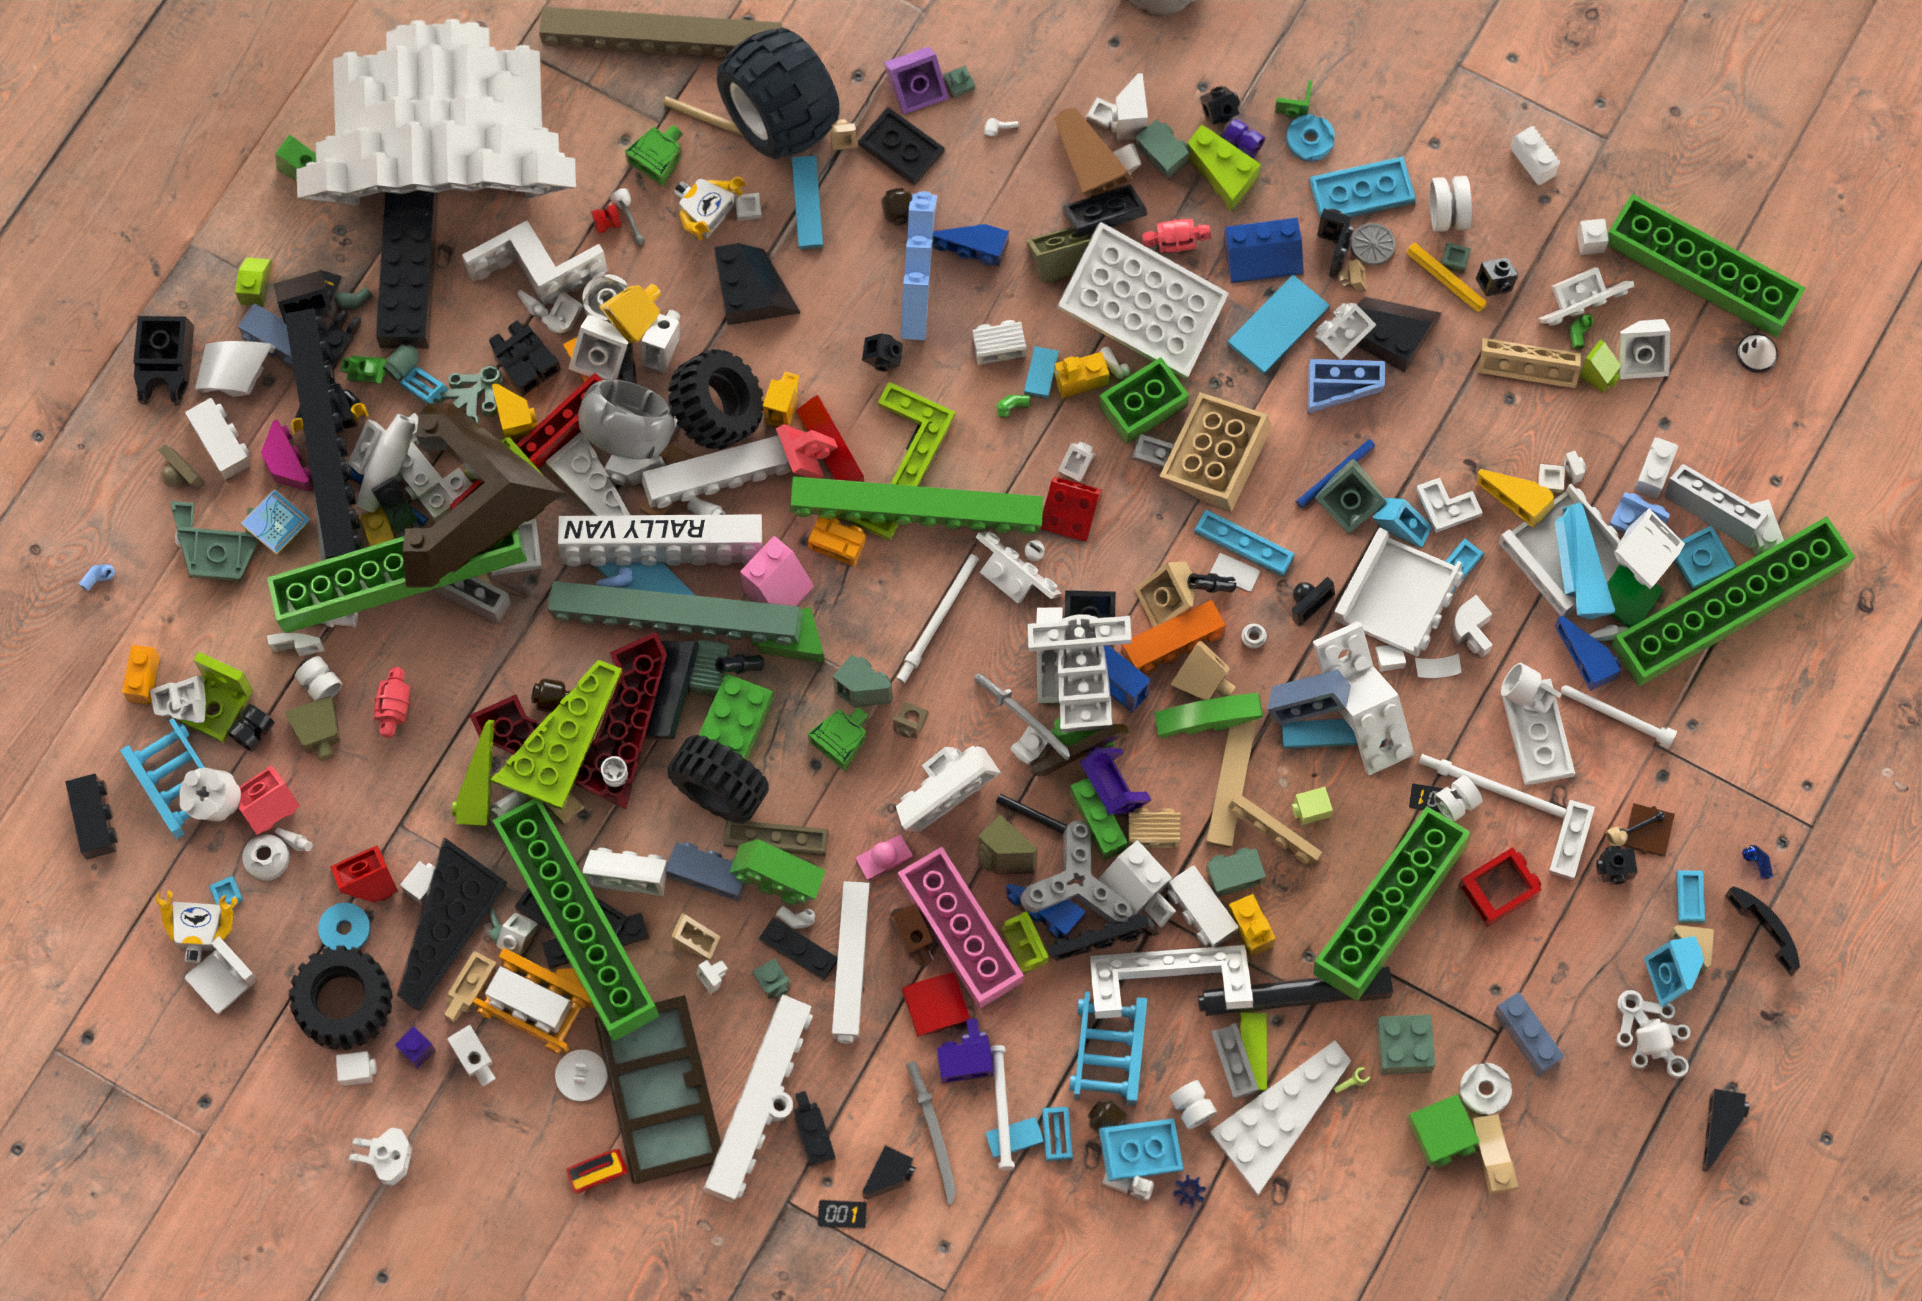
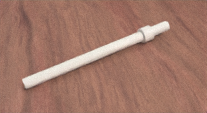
(914, 658)
(1444, 767)

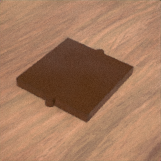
(1653, 837)

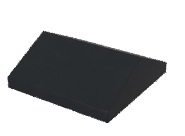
(1092, 603)

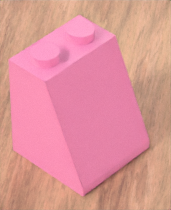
(775, 576)

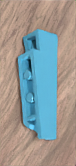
(1581, 564)

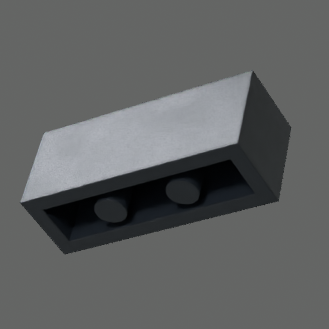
(91, 816)

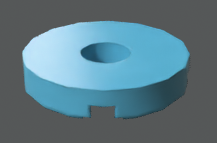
(1310, 150)
(340, 914)

